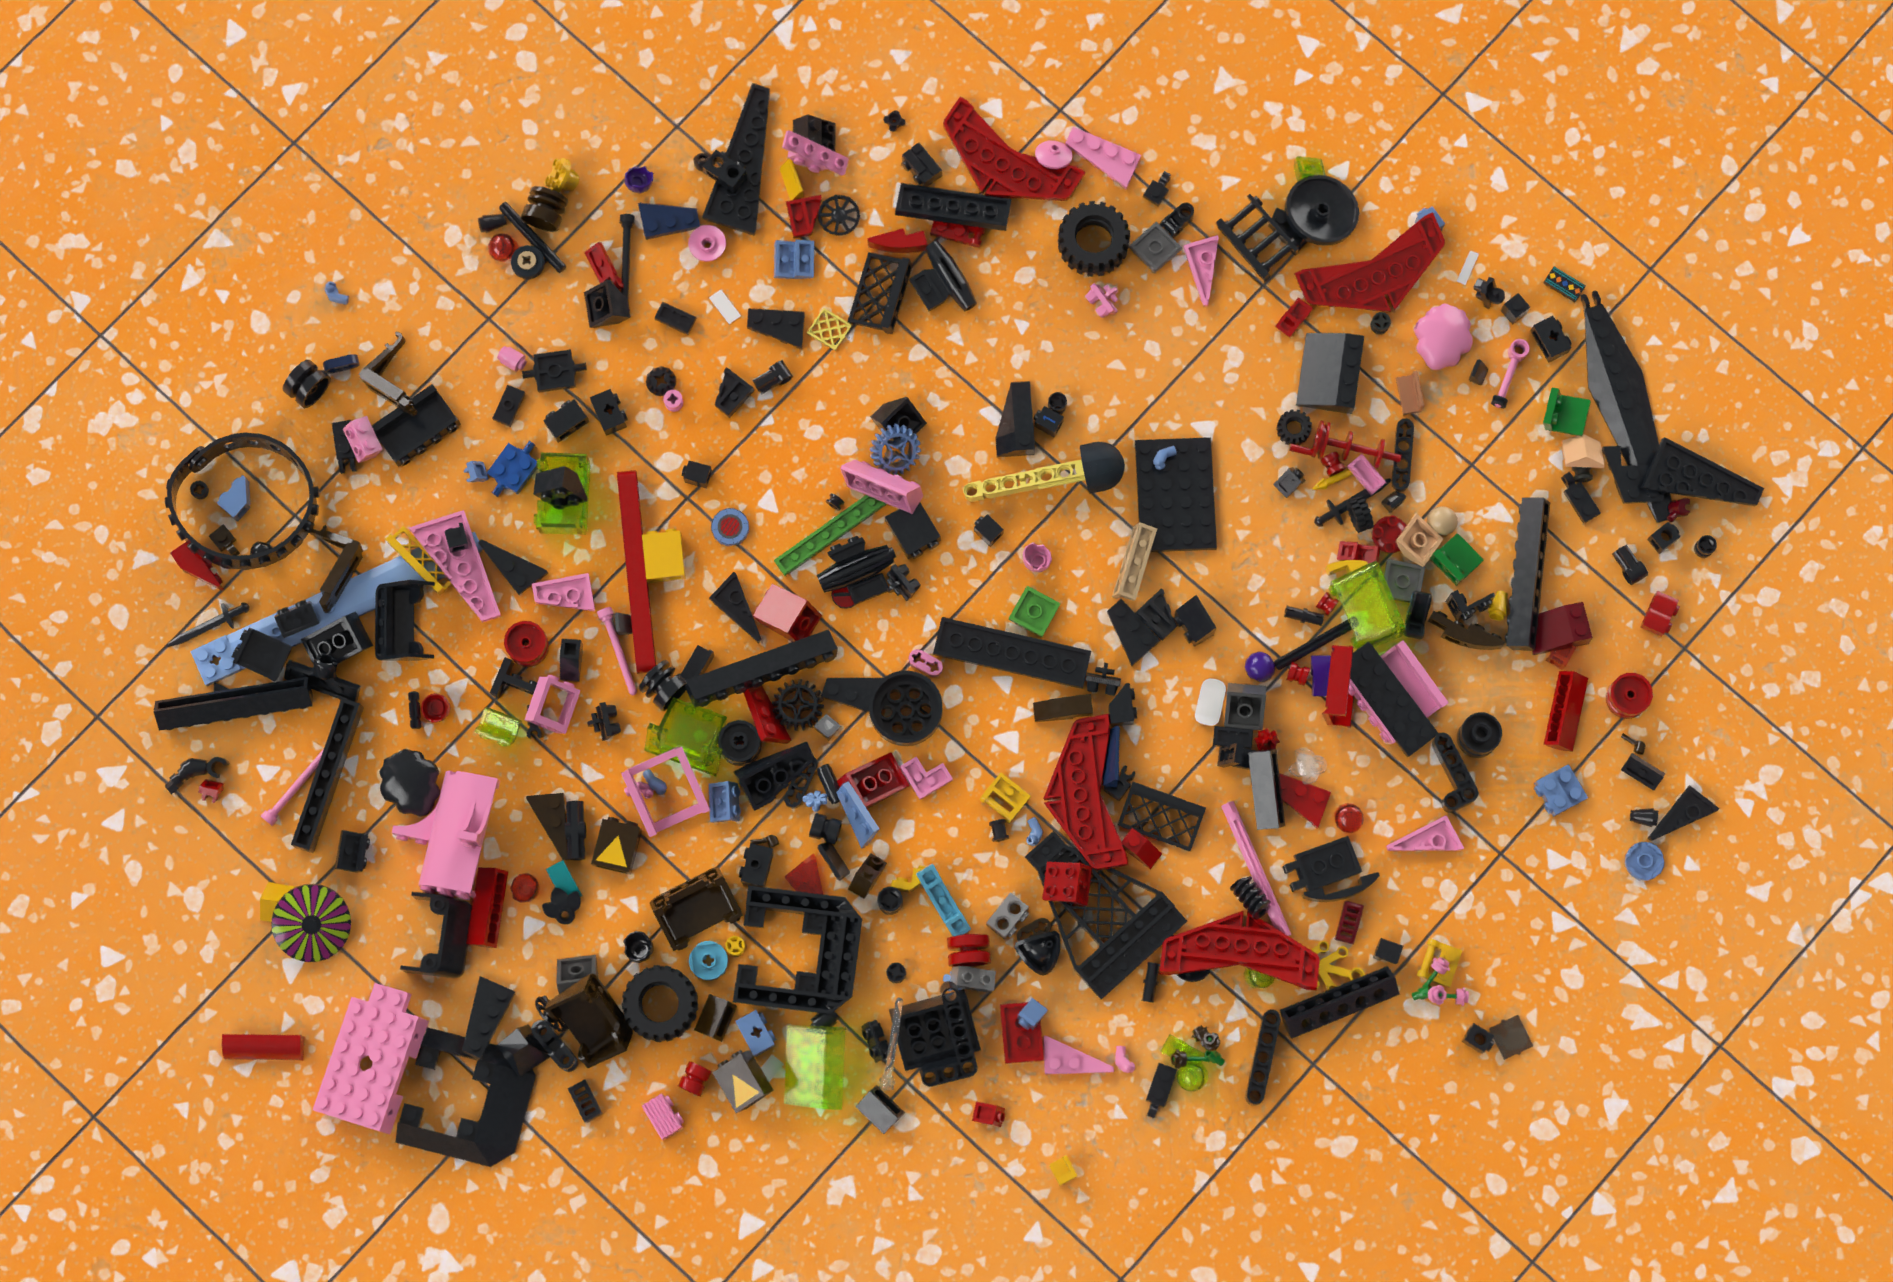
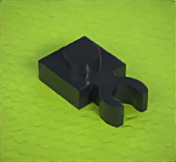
(1123, 785)

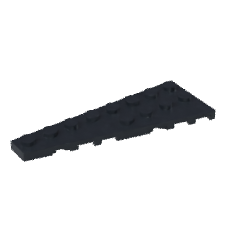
(746, 146)

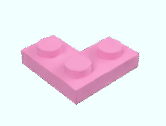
(923, 782)

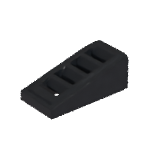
(593, 1115)

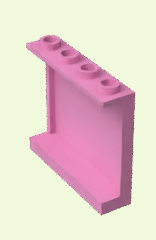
(1414, 680)

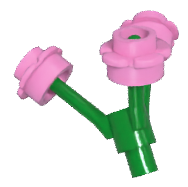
(1437, 994)

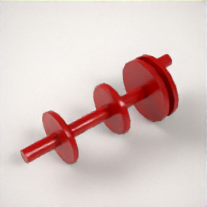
(1321, 440)

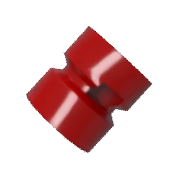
(694, 1079)

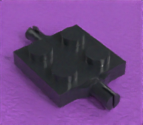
(554, 370)

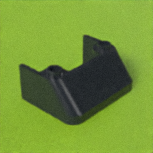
(396, 621)
(452, 947)

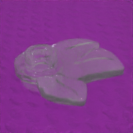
(1305, 766)

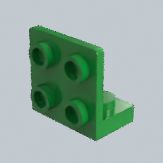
(1566, 413)
(1456, 559)

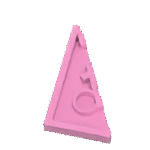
(1067, 1060)

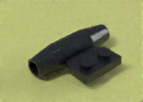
(943, 280)

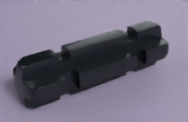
(414, 710)

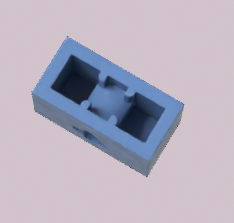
(747, 1024)

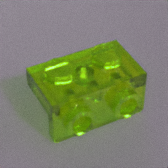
(498, 727)

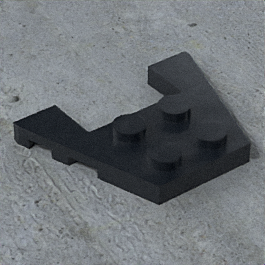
(1630, 479)

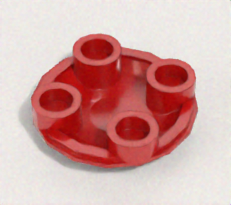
(1386, 533)

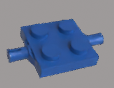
(513, 468)

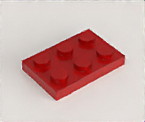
(1018, 1043)

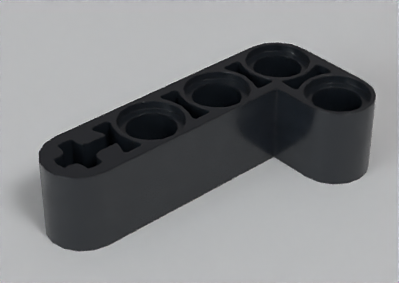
(1450, 770)

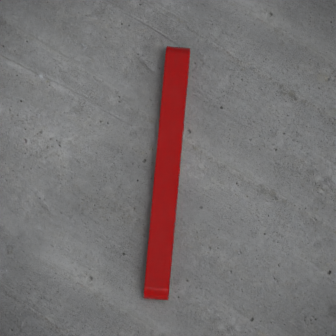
(636, 572)

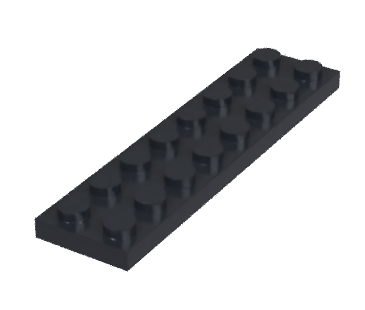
(1012, 652)

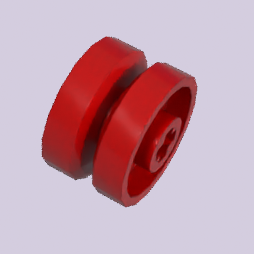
(527, 632)
(1634, 685)
(970, 950)

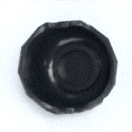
(638, 946)

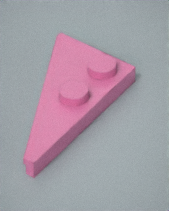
(1201, 261)
(1432, 837)

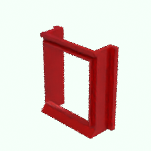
(1338, 700)

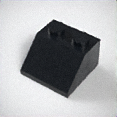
(1194, 621)

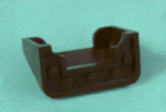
(695, 907)
(592, 1020)

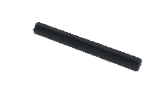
(532, 237)
(1312, 645)

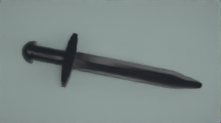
(1335, 511)
(226, 616)

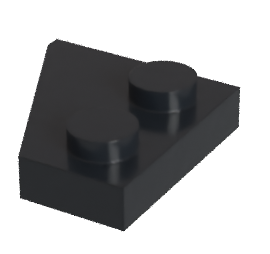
(1157, 615)

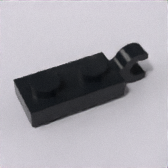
(1580, 499)
(1160, 1088)

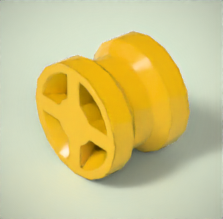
(735, 942)

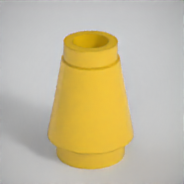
(1498, 608)

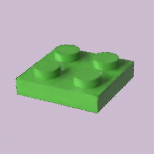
(1034, 611)

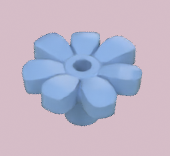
(815, 800)

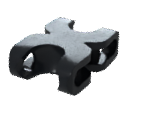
(554, 1046)

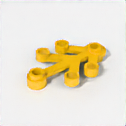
(1324, 966)

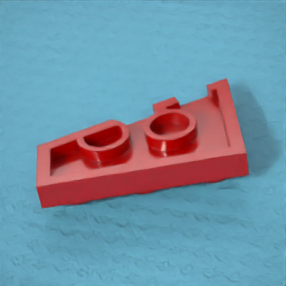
(1304, 798)

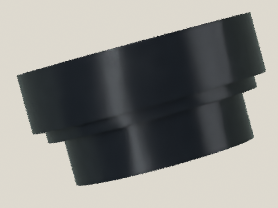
(904, 683)

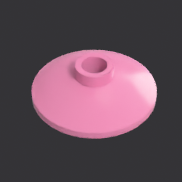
(1053, 154)
(703, 235)

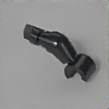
(191, 768)

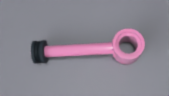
(1499, 400)

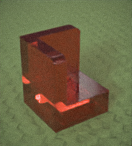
(1560, 657)

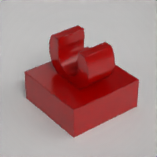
(210, 788)

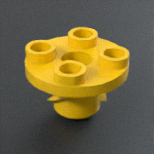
(562, 176)

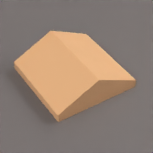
(1582, 452)
(1418, 541)

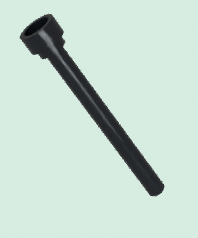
(627, 222)

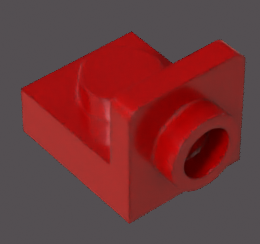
(988, 1114)

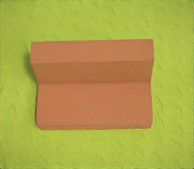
(1410, 394)

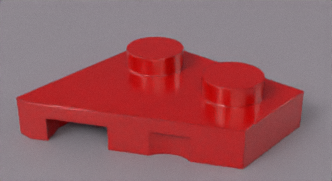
(803, 215)

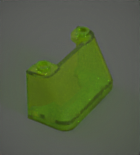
(1368, 606)

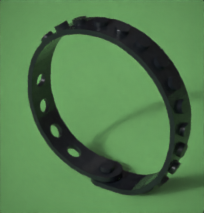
(203, 456)

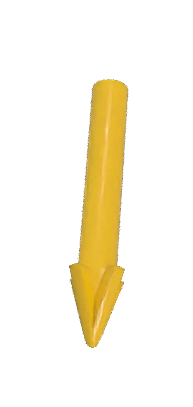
(1324, 483)

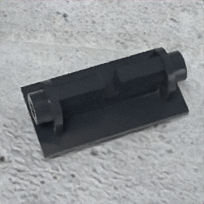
(872, 1032)

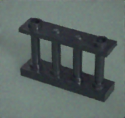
(1250, 255)

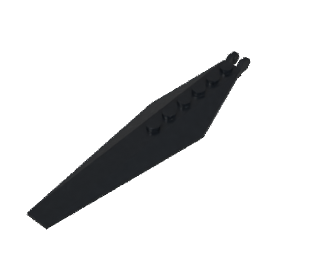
(1620, 392)

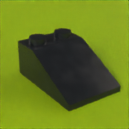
(339, 639)

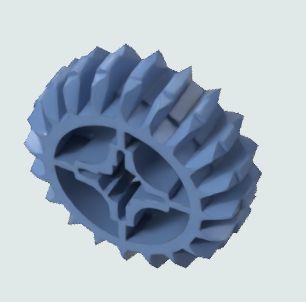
(900, 444)

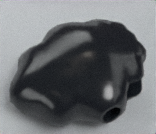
(410, 782)

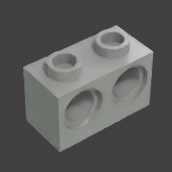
(1004, 913)
(973, 978)

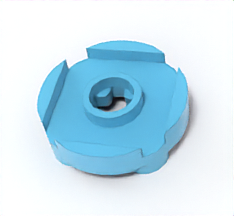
(699, 954)

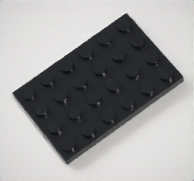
(1179, 496)

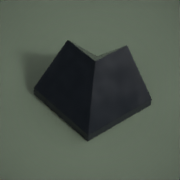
(522, 1050)

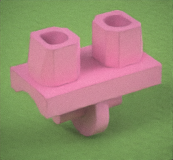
(1107, 307)

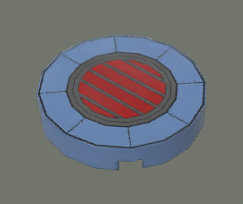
(730, 527)

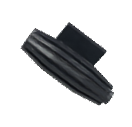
(854, 564)

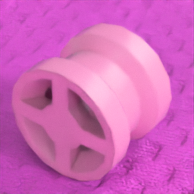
(673, 405)

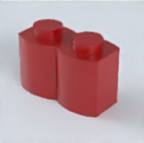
(1659, 614)

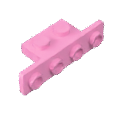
(813, 155)

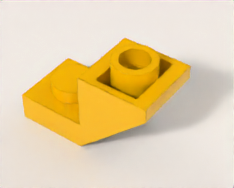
(903, 885)

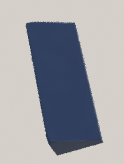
(1111, 767)

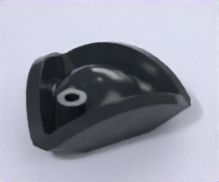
(1040, 951)

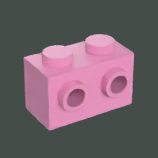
(362, 439)

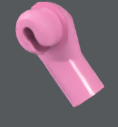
(644, 789)
(1122, 1062)

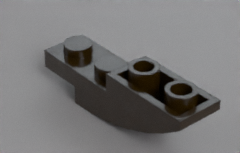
(1473, 637)

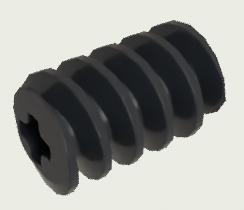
(1250, 897)

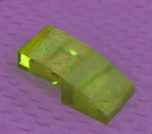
(1173, 1043)

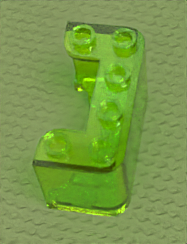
(571, 519)

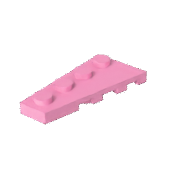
(1110, 158)

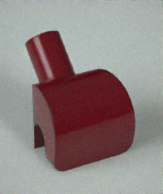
(1677, 509)

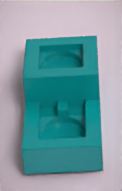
(562, 878)

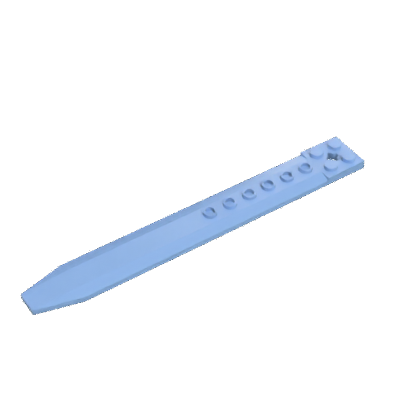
(356, 597)

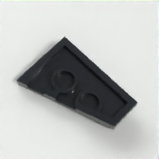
(779, 324)
(1132, 632)

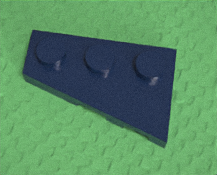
(667, 220)

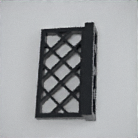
(895, 297)
(1167, 800)

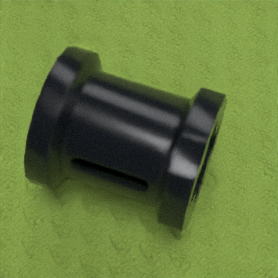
(999, 830)

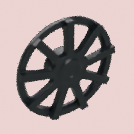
(838, 215)
(544, 1000)

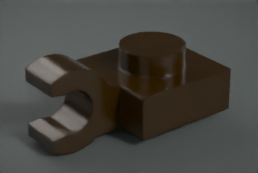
(223, 540)

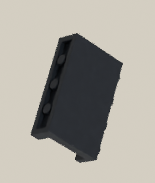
(411, 435)

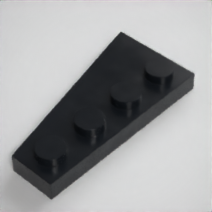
(487, 1012)

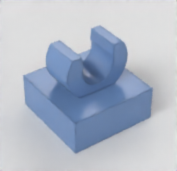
(476, 471)

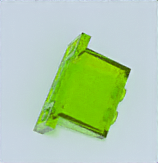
(692, 729)

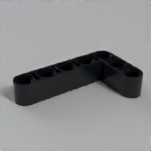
(958, 1038)

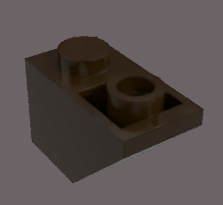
(867, 876)

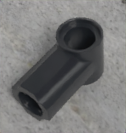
(776, 375)
(1632, 568)

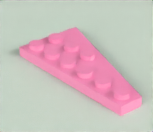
(461, 567)

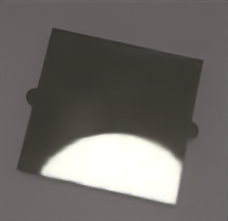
(1511, 1037)

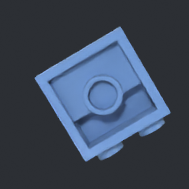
(1560, 790)

